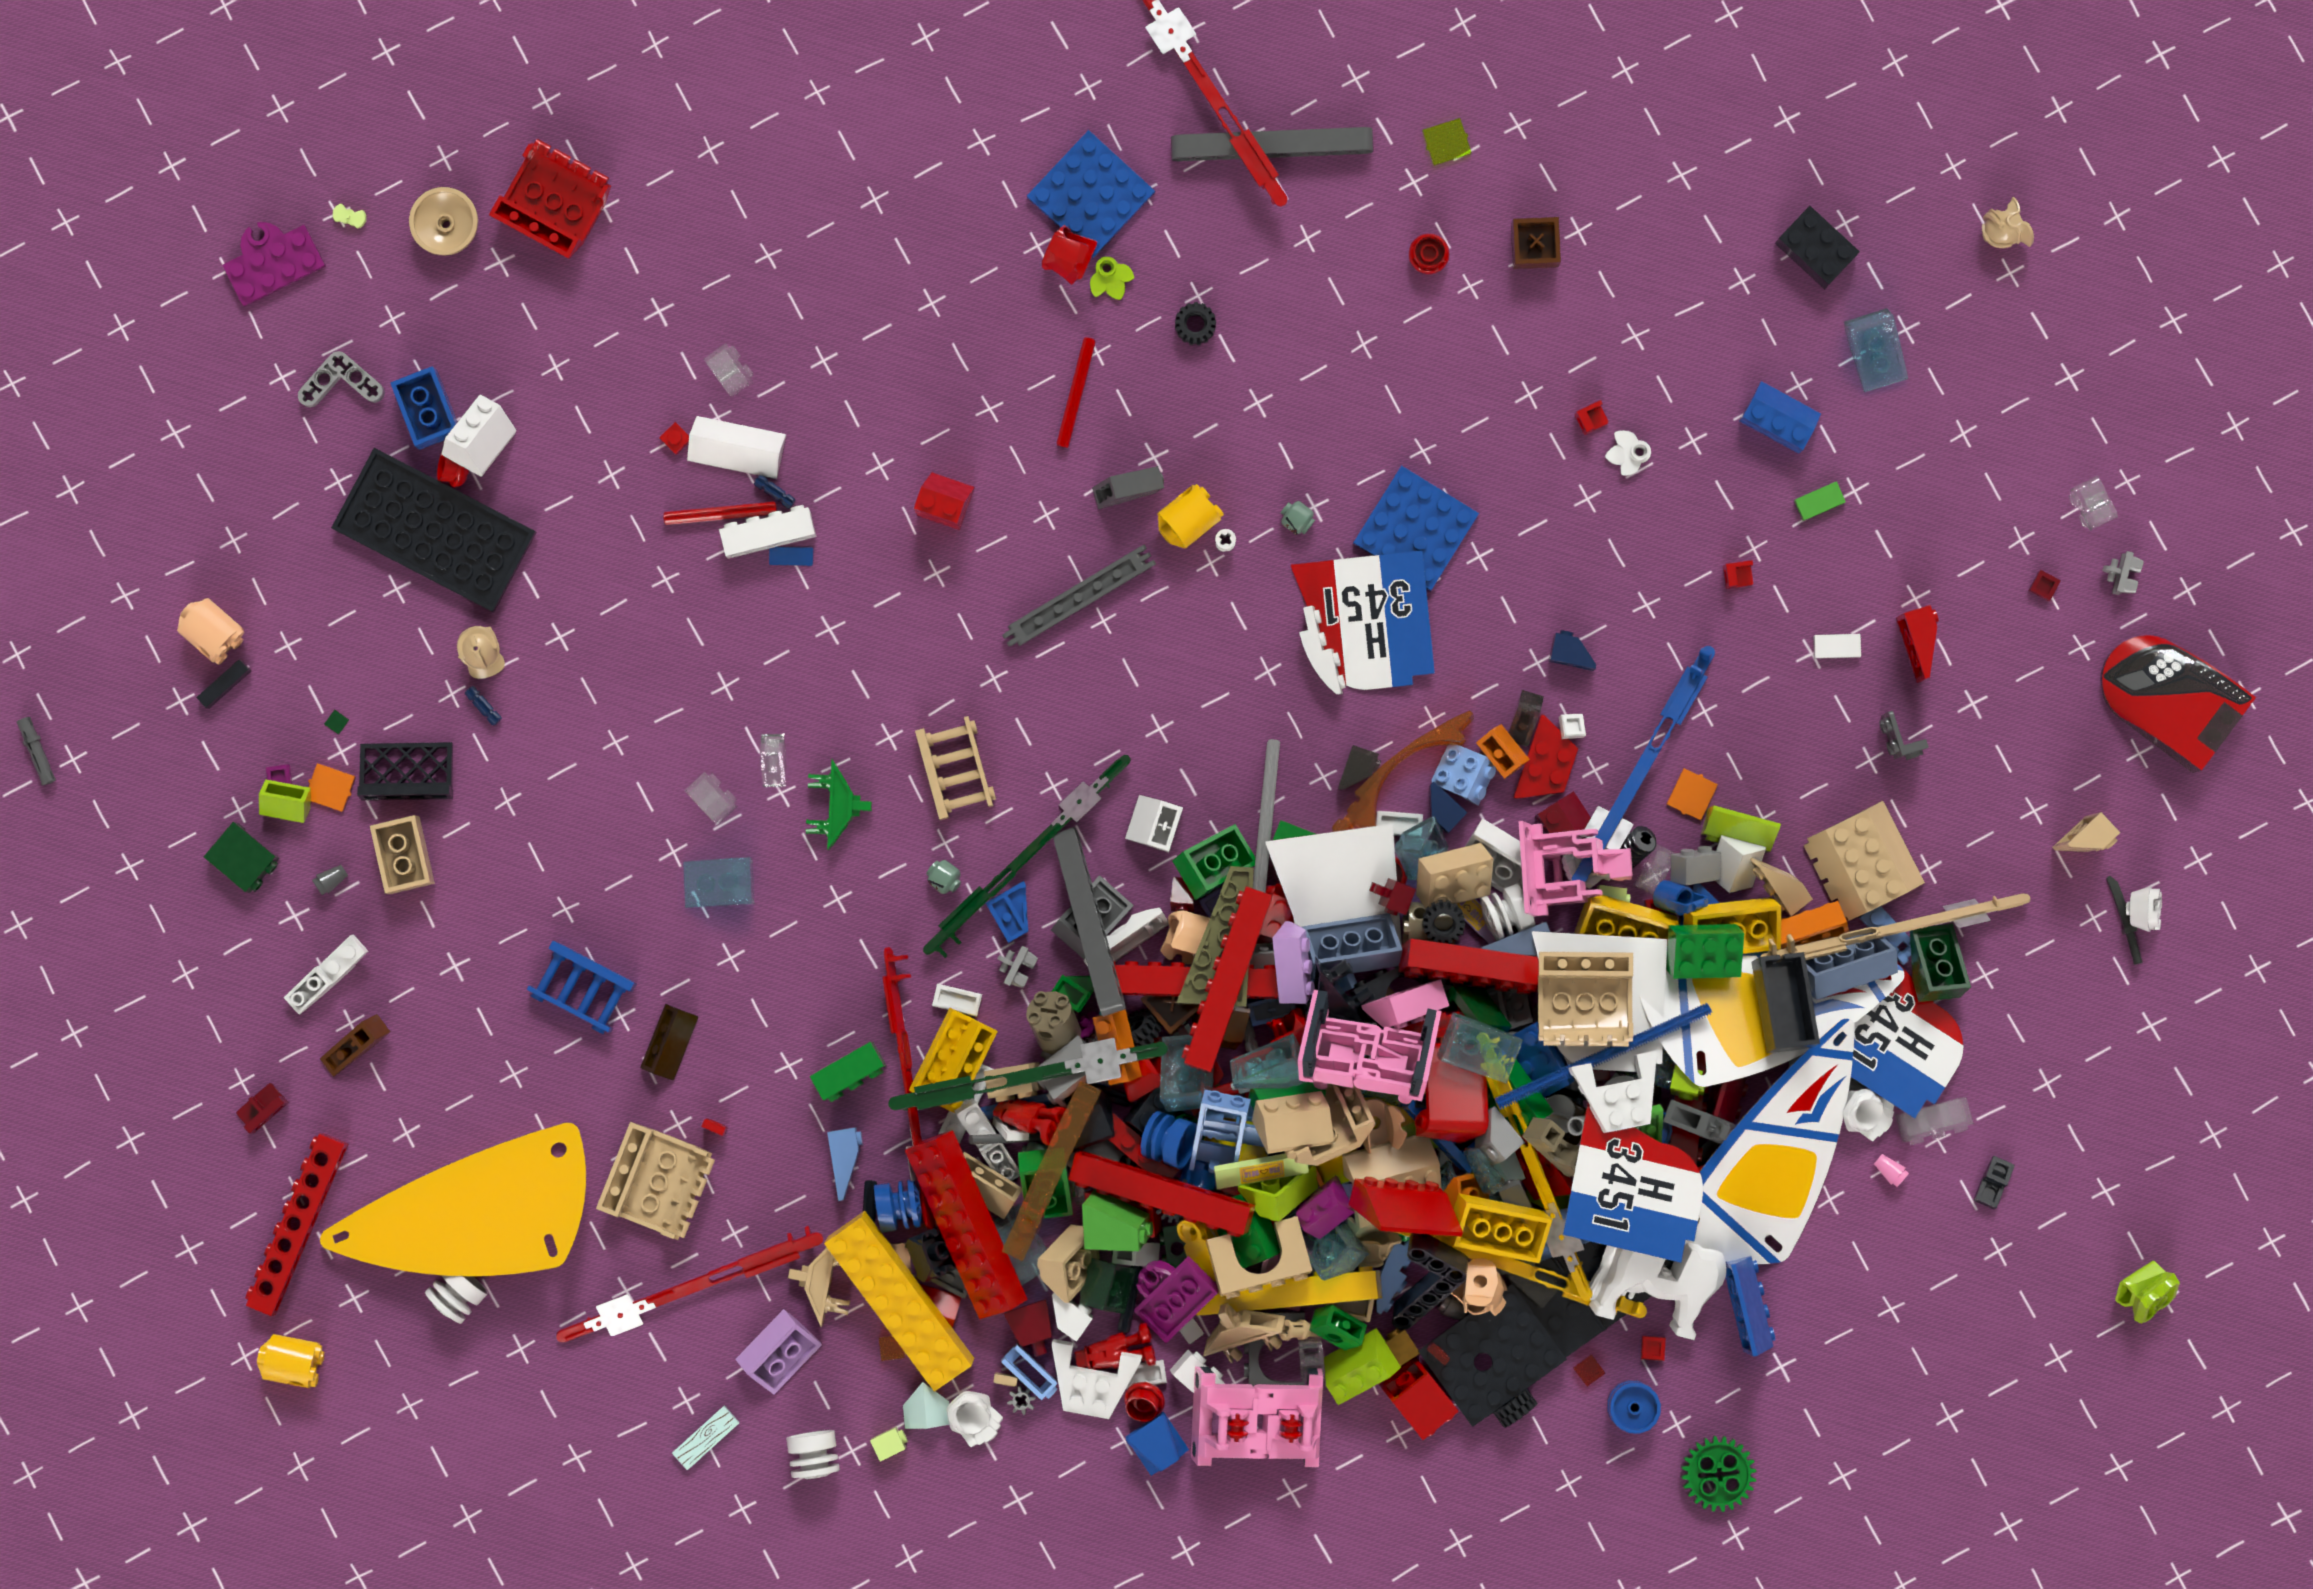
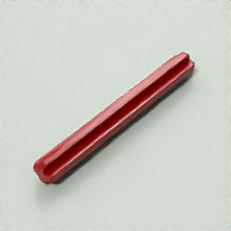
(1076, 392)
(719, 513)

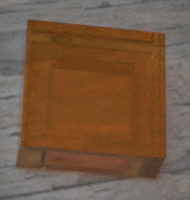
(890, 1349)

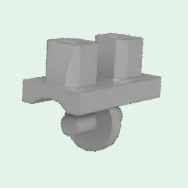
(2122, 583)
(1023, 957)

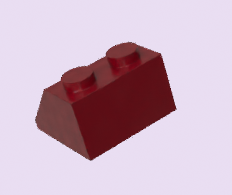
(1564, 815)

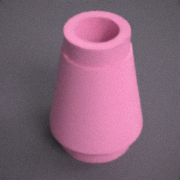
(1891, 1170)

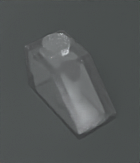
(773, 760)

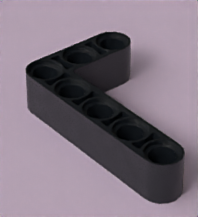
(1447, 1272)

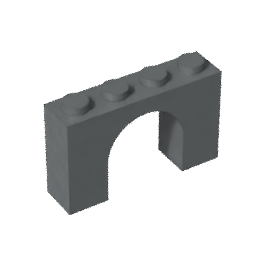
(1253, 1348)

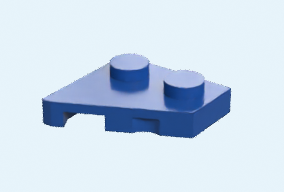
(1010, 912)

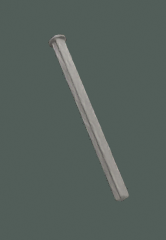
(1266, 814)

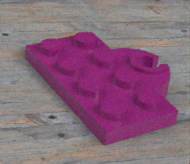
(272, 261)
(1172, 1296)

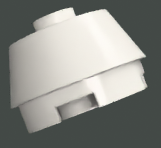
(2145, 909)

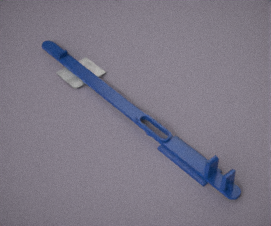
(1611, 825)

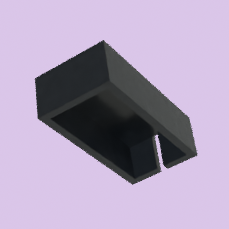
(1785, 1002)

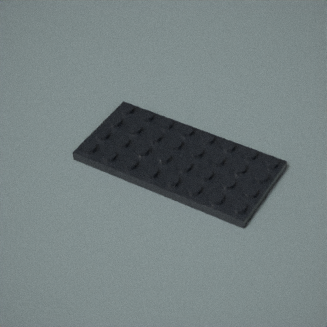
(433, 530)

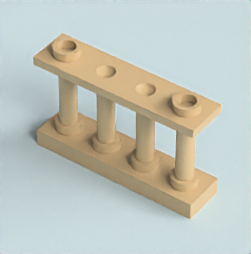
(939, 784)

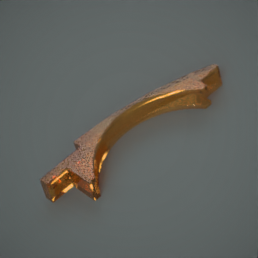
(1364, 812)
(1050, 1170)

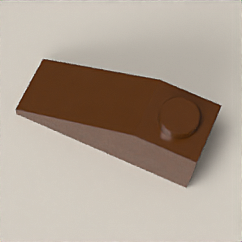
(355, 1044)

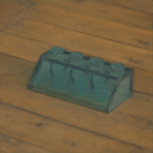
(1335, 1252)

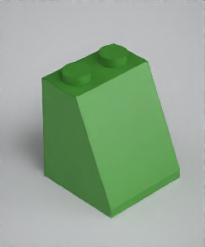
(1114, 1224)

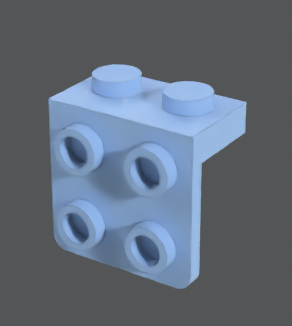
(1464, 773)

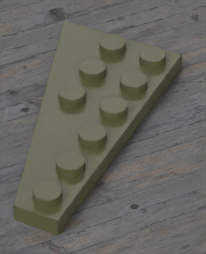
(1209, 948)

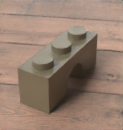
(1547, 1139)

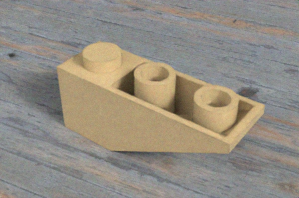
(1783, 886)

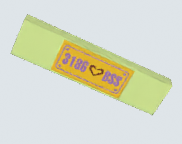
(1257, 1170)

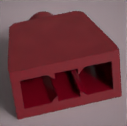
(1031, 1325)

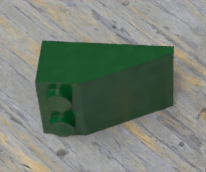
(1937, 963)

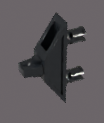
(1340, 1004)

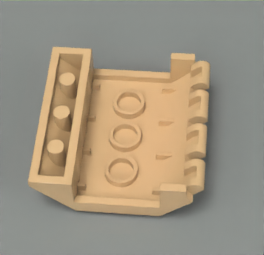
(1864, 861)
(1585, 998)
(1350, 1126)
(1413, 1161)
(656, 1181)

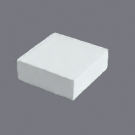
(1572, 726)

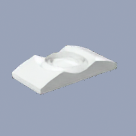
(1135, 932)

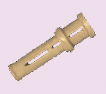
(1296, 1330)

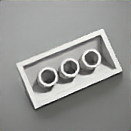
(735, 447)

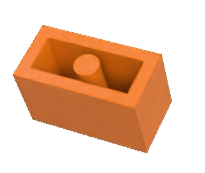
(1502, 751)

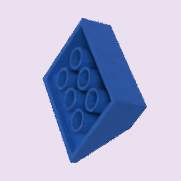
(1748, 1306)

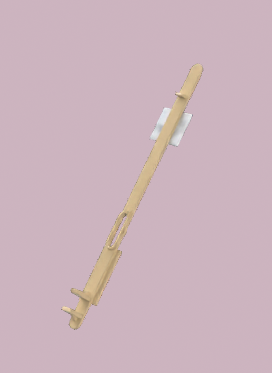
(1961, 913)

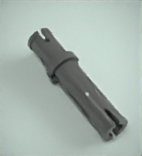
(37, 754)

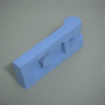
(1878, 918)

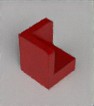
(1591, 417)
(1738, 574)

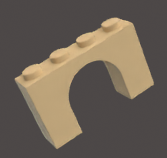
(1233, 1278)

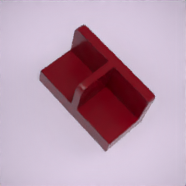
(261, 1108)

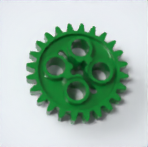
(1717, 1452)

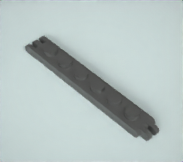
(1078, 597)

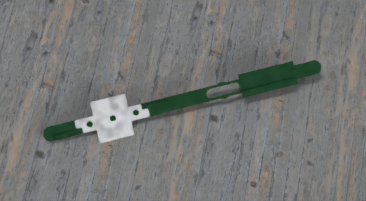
(1074, 807)
(1099, 1063)

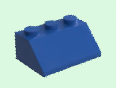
(1780, 417)

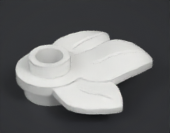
(1624, 452)

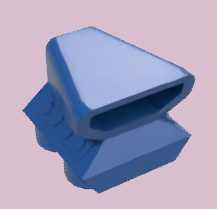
(1157, 1444)

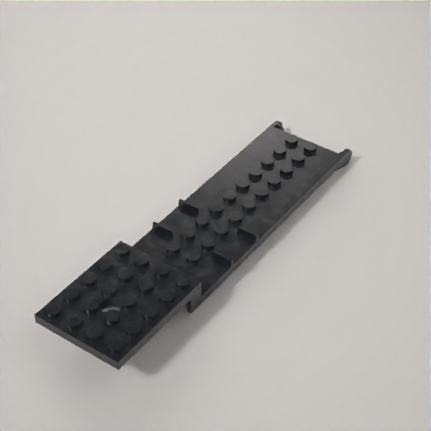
(1522, 1338)

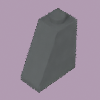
(1128, 487)

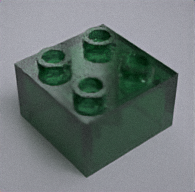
(1107, 1286)

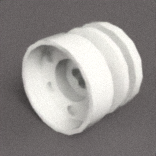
(1504, 914)
(452, 1296)
(813, 1454)

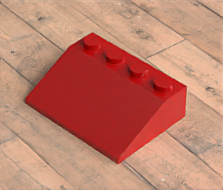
(1405, 1206)

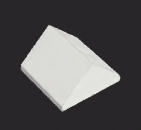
(1736, 863)

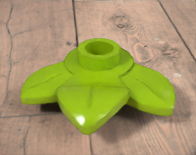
(1110, 281)

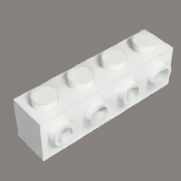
(767, 532)

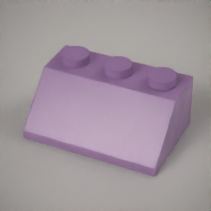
(1293, 964)
(778, 1352)

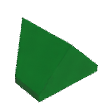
(1076, 988)

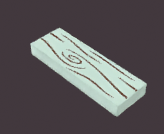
(705, 1437)

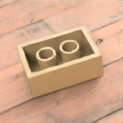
(402, 854)
(1455, 875)

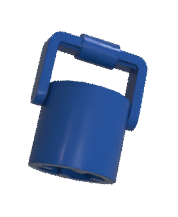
(1677, 898)

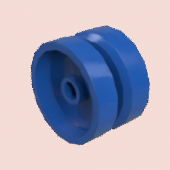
(1622, 1398)

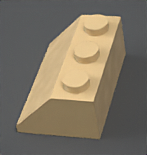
(2090, 834)
(1293, 1122)
(1066, 1263)

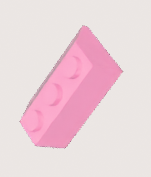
(1407, 1005)

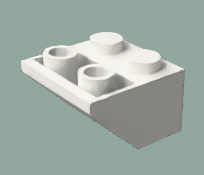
(1154, 823)
(1071, 1317)

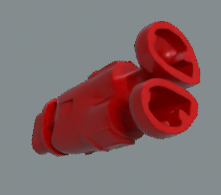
(1030, 1117)
(1108, 1351)

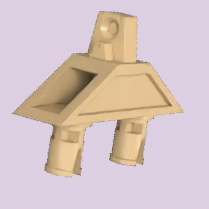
(817, 1282)
(1242, 1328)

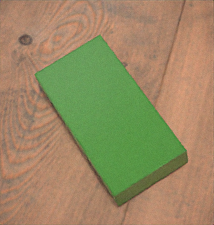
(1819, 501)

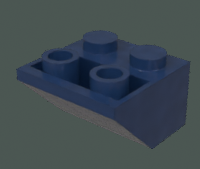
(1267, 1009)

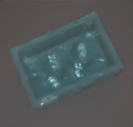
(1180, 1084)

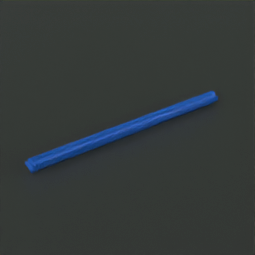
(1603, 1055)

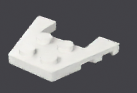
(1623, 1103)
(1091, 1390)

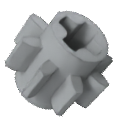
(1023, 1406)

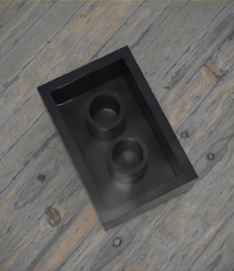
(1817, 247)

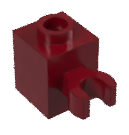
(1394, 896)

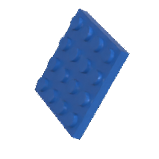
(1091, 192)
(1417, 518)

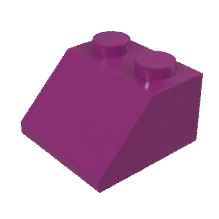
(1324, 1209)

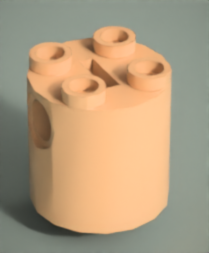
(210, 630)

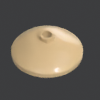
(433, 210)

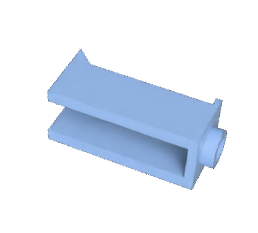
(1046, 1389)

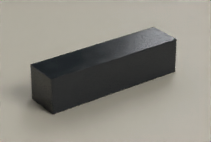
(224, 684)

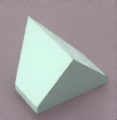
(925, 1409)

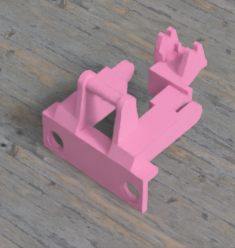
(1553, 846)

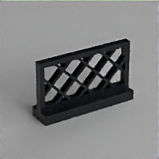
(402, 790)

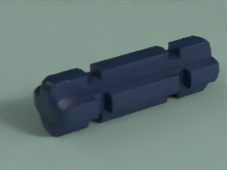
(774, 491)
(483, 705)

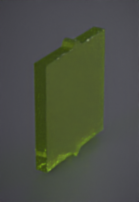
(1446, 141)

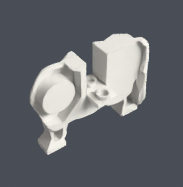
(1686, 1282)

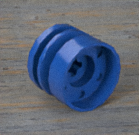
(1168, 1140)
(897, 1205)

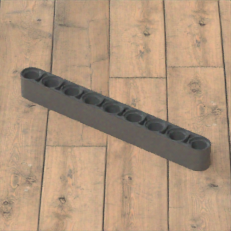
(1275, 143)
(1089, 922)

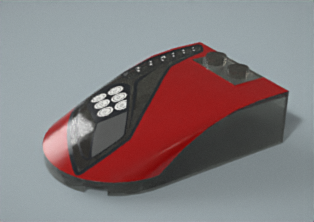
(2172, 698)

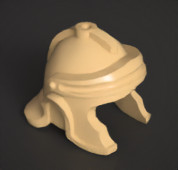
(2006, 227)
(486, 659)
(1378, 1247)

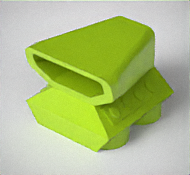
(2147, 1291)

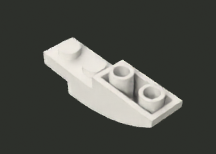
(1323, 661)
(326, 975)
(995, 1154)

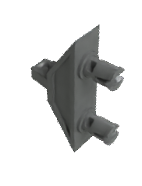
(1698, 1122)

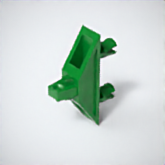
(842, 805)

